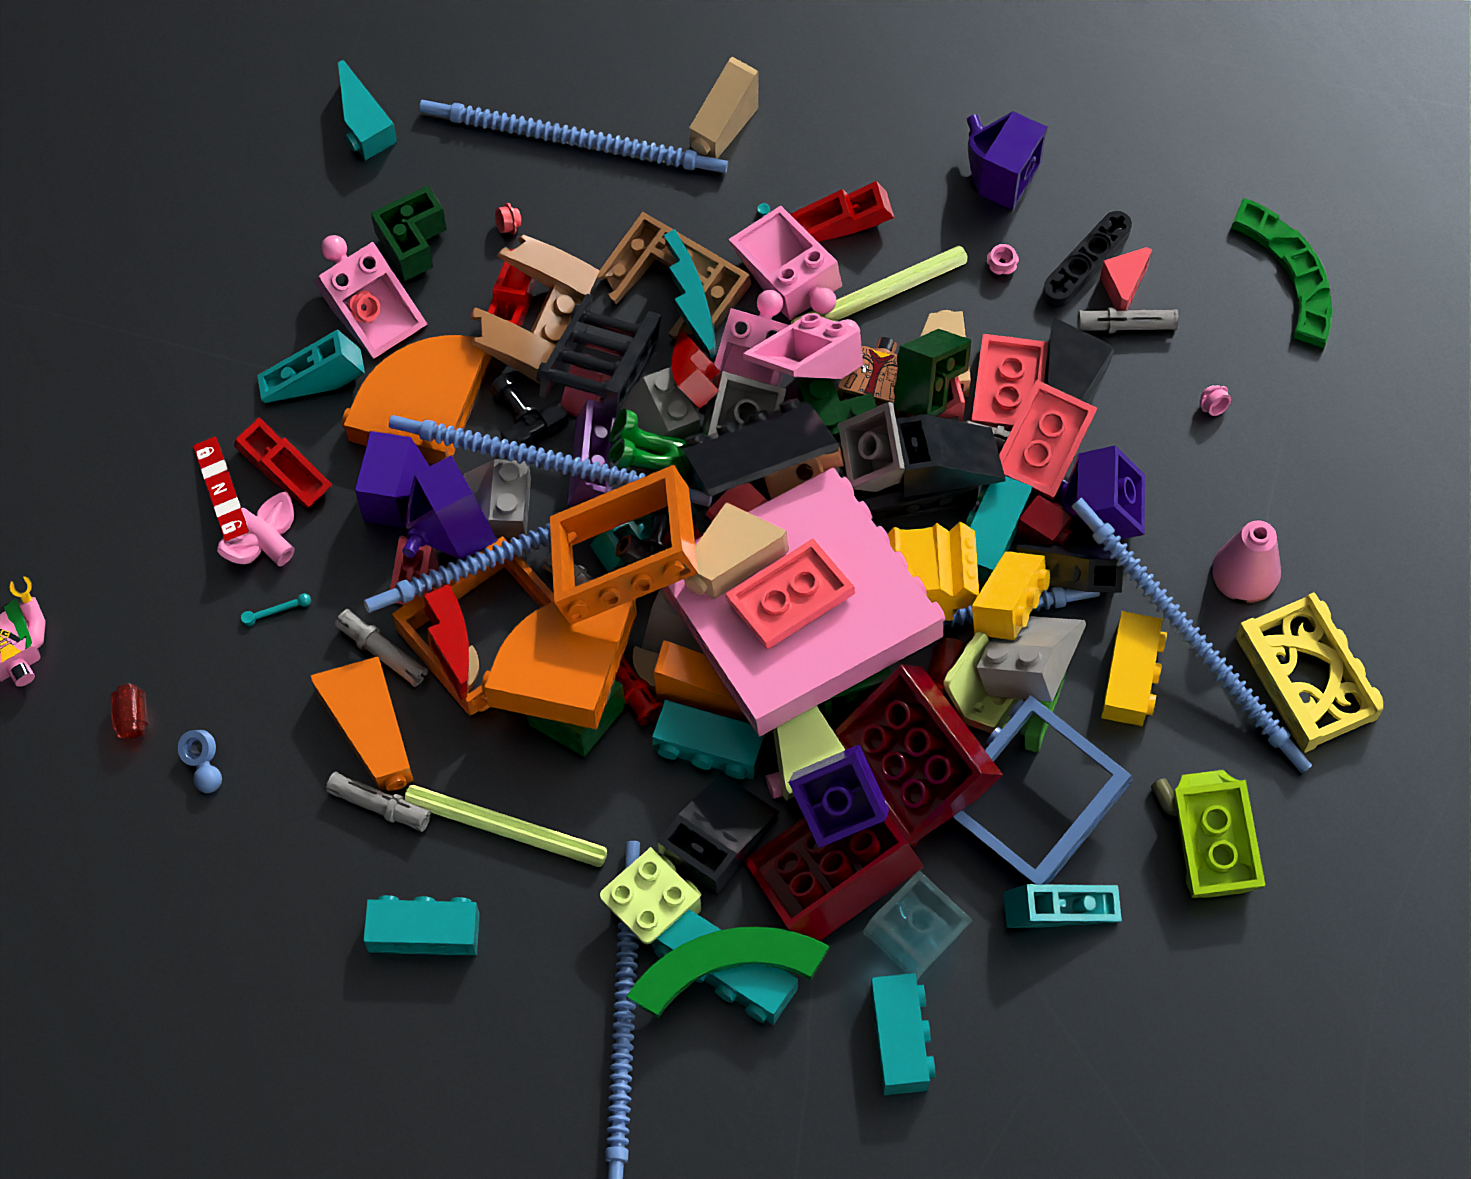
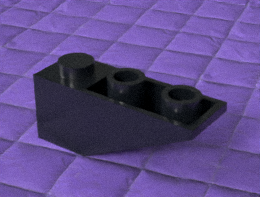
(1079, 567)

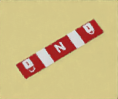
(221, 489)

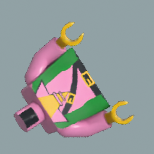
(20, 636)

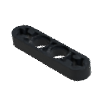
(1090, 260)

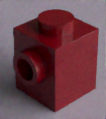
(1045, 523)

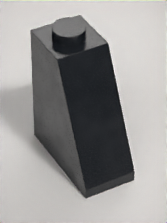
(1075, 360)

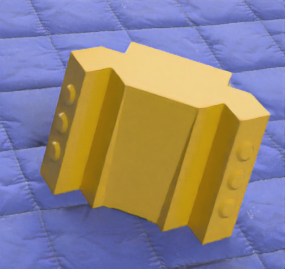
(943, 563)

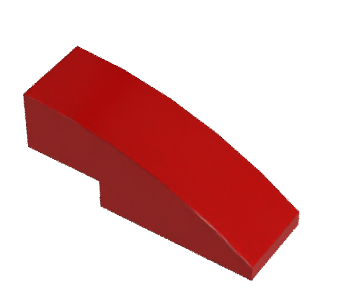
(845, 213)
(512, 294)
(693, 371)
(282, 463)
(448, 637)

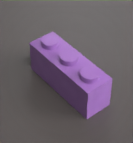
(590, 443)

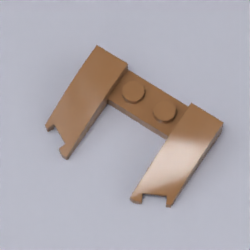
(645, 243)
(568, 284)

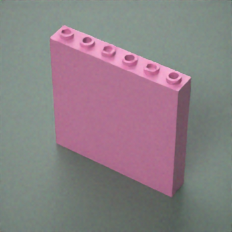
(838, 649)

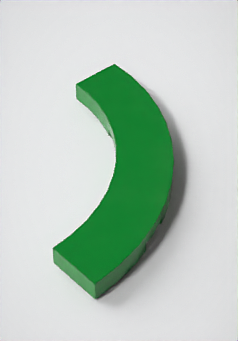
(1299, 262)
(720, 952)

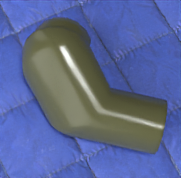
(1165, 796)

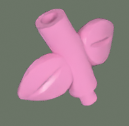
(264, 533)

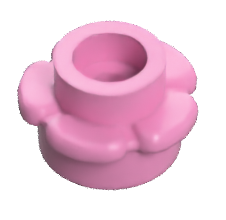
(1005, 253)
(1215, 400)

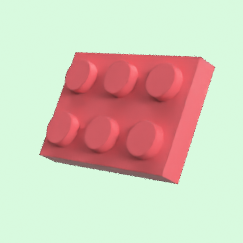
(1006, 377)
(1045, 438)
(790, 594)

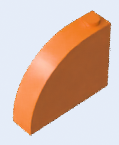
(420, 382)
(560, 667)

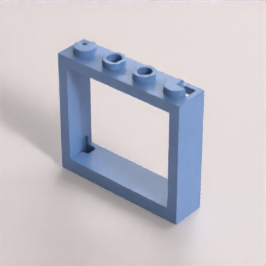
(1084, 823)

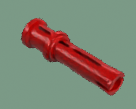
(638, 694)

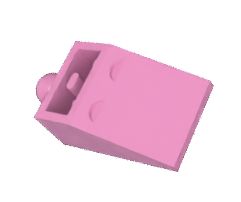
(789, 262)
(397, 314)
(758, 329)
(811, 349)

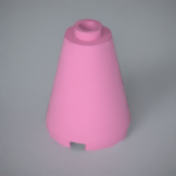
(1248, 563)

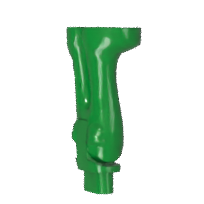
(628, 437)

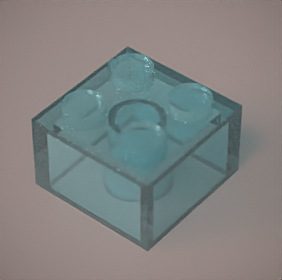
(917, 925)

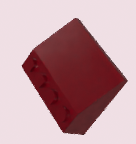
(918, 752)
(831, 884)

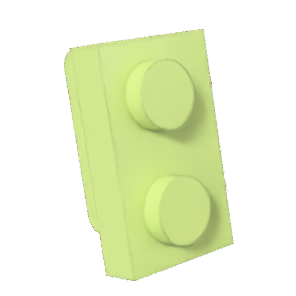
(969, 694)
(650, 896)

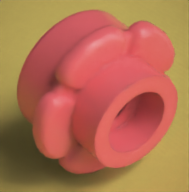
(507, 219)
(371, 303)

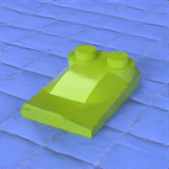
(1218, 835)

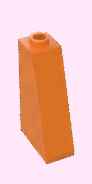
(692, 681)
(365, 716)

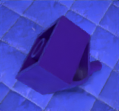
(1005, 156)
(388, 478)
(1110, 488)
(445, 513)
(839, 796)

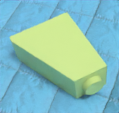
(803, 743)

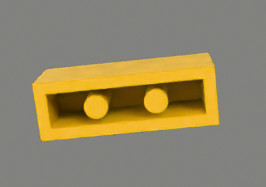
(1010, 595)
(1134, 669)

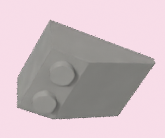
(1032, 661)

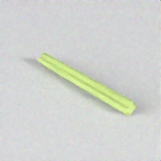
(895, 284)
(507, 826)

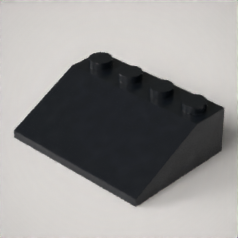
(755, 447)

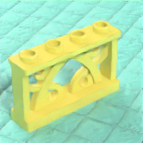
(1334, 650)

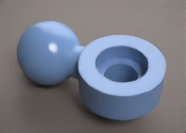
(207, 777)

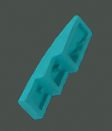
(692, 303)

